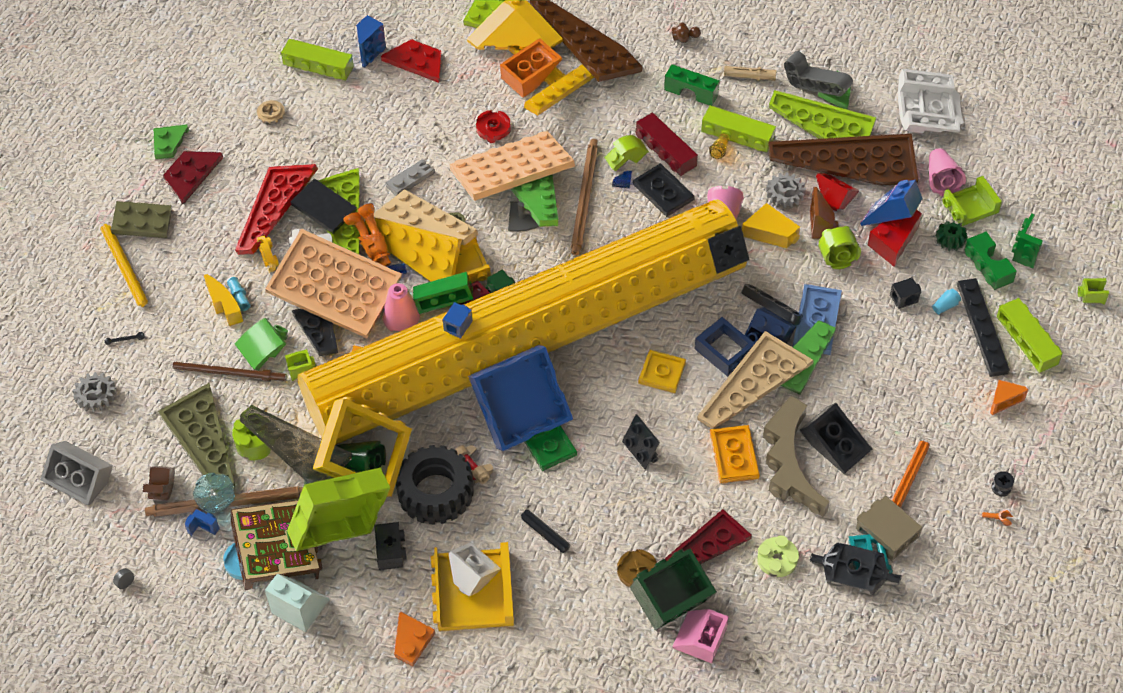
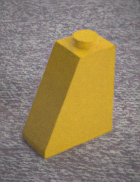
(771, 227)

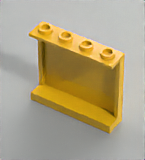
(484, 609)

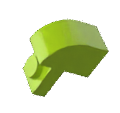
(625, 149)

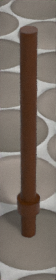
(265, 375)

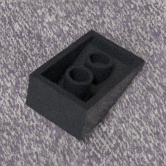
(836, 438)

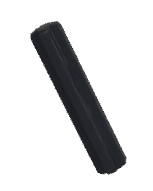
(545, 531)

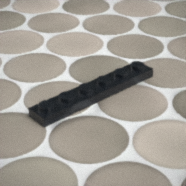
(983, 327)

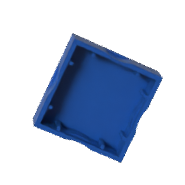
(520, 397)

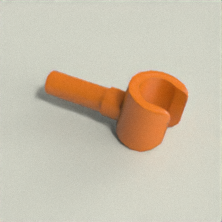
(1001, 516)

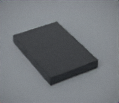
(663, 190)
(323, 205)

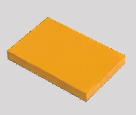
(734, 454)

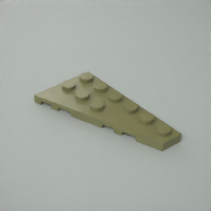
(198, 431)

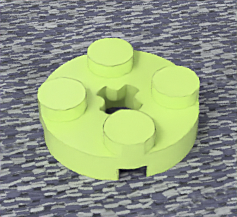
(773, 546)

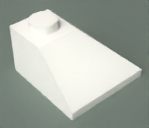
(471, 568)

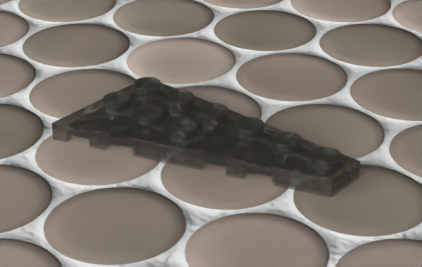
(291, 443)

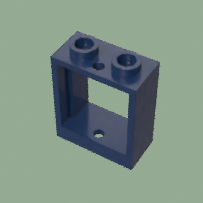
(711, 334)

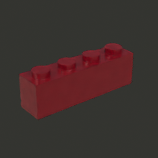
(666, 144)

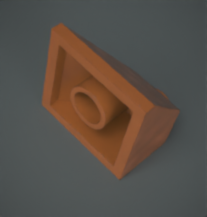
(821, 215)

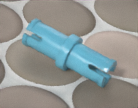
(238, 293)

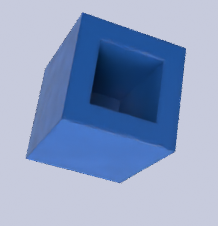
(457, 320)

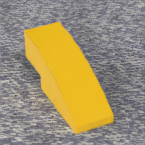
(223, 300)

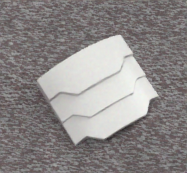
(928, 102)

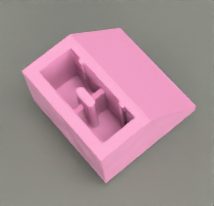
(701, 634)

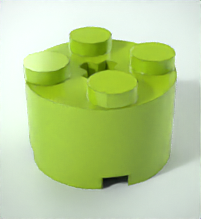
(839, 247)
(248, 443)

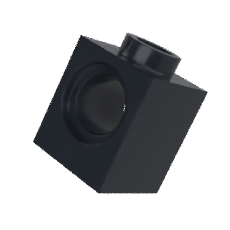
(905, 293)

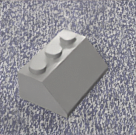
(75, 472)

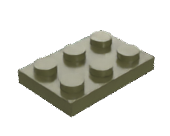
(141, 219)

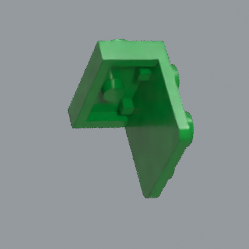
(1027, 247)

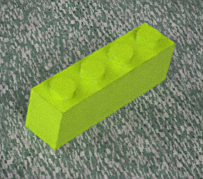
(317, 59)
(738, 128)
(1029, 335)

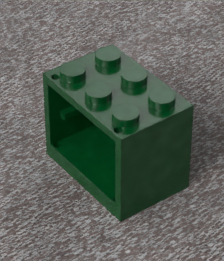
(672, 588)

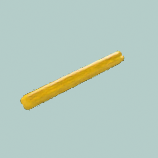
(124, 266)

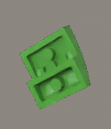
(260, 343)

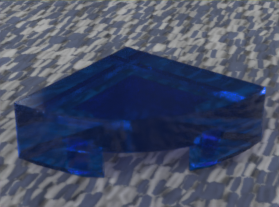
(622, 180)

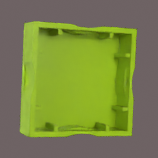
(338, 509)

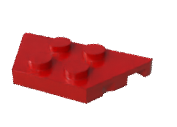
(416, 58)

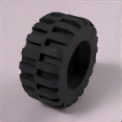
(435, 506)

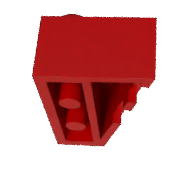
(893, 236)

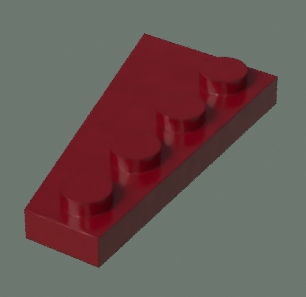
(715, 538)

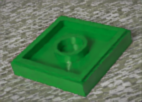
(551, 448)

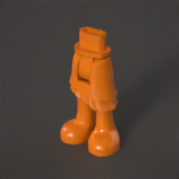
(375, 243)

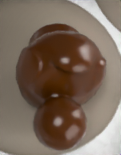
(682, 32)

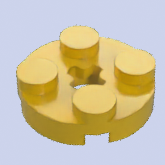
(265, 250)

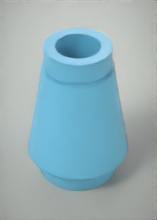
(947, 301)

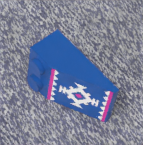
(896, 204)

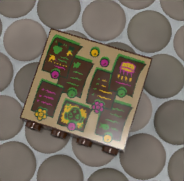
(265, 545)

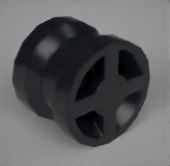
(998, 486)

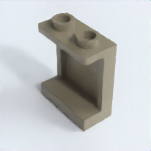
(889, 526)

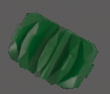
(951, 235)

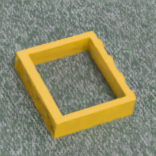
(331, 433)

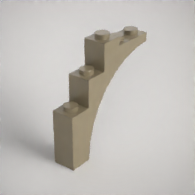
(781, 458)

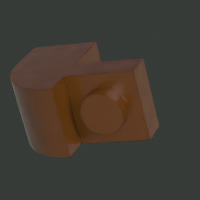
(160, 483)

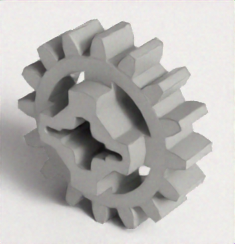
(785, 190)
(94, 391)

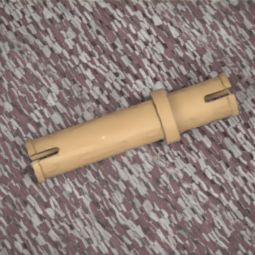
(754, 73)

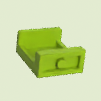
(972, 202)

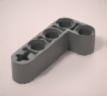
(815, 79)

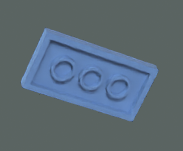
(816, 305)

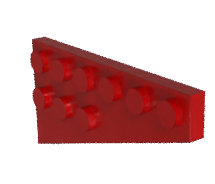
(273, 200)

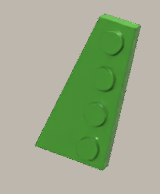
(813, 346)

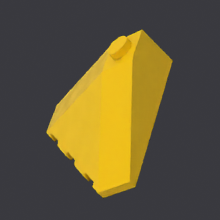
(513, 25)

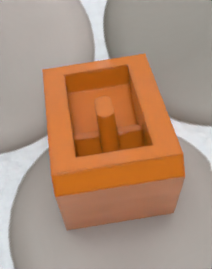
(1007, 395)

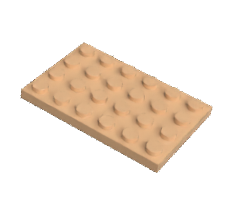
(511, 165)
(333, 283)

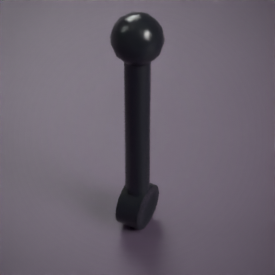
(140, 336)

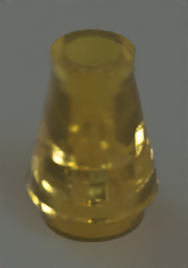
(719, 147)

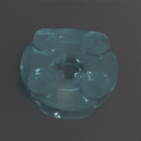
(218, 502)

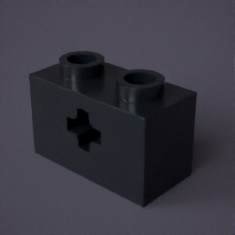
(389, 556)

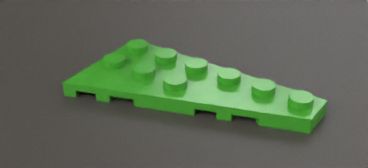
(539, 200)

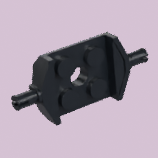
(868, 576)

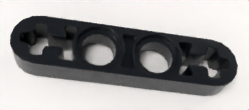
(772, 304)

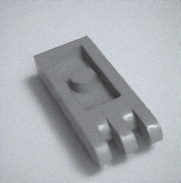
(410, 177)

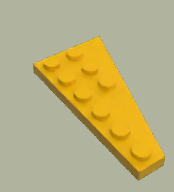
(423, 250)

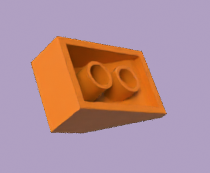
(529, 67)

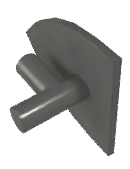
(520, 218)

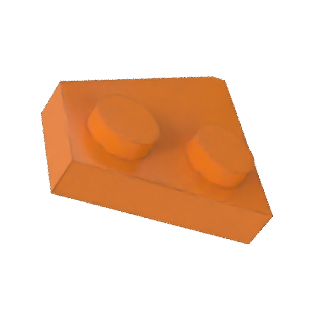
(411, 638)

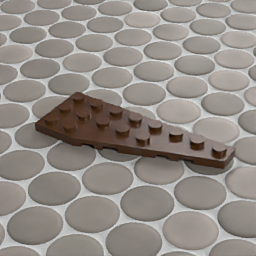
(595, 50)
(868, 159)

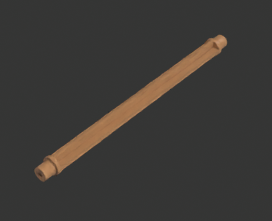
(584, 197)
(240, 499)

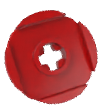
(495, 133)

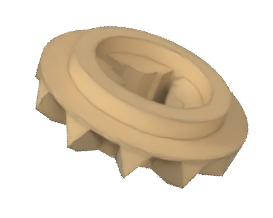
(265, 108)

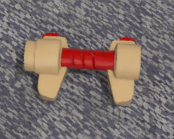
(480, 473)

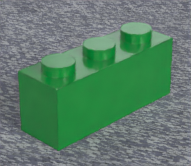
(443, 292)

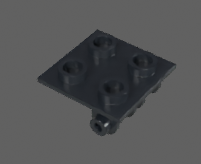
(641, 442)

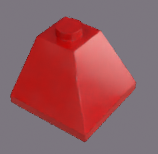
(835, 191)

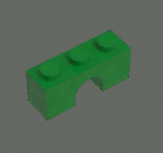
(704, 87)
(996, 272)

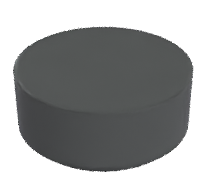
(123, 578)

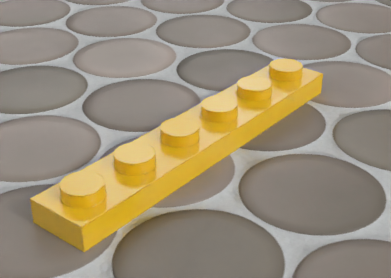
(558, 90)

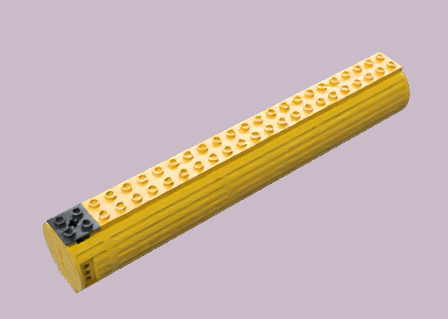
(542, 310)

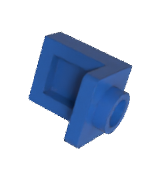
(200, 519)

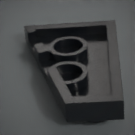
(318, 331)

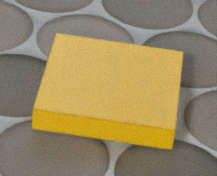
(662, 371)

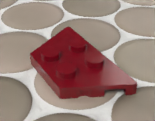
(190, 171)

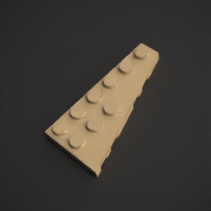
(416, 212)
(758, 374)

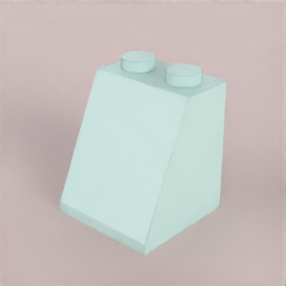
(294, 601)

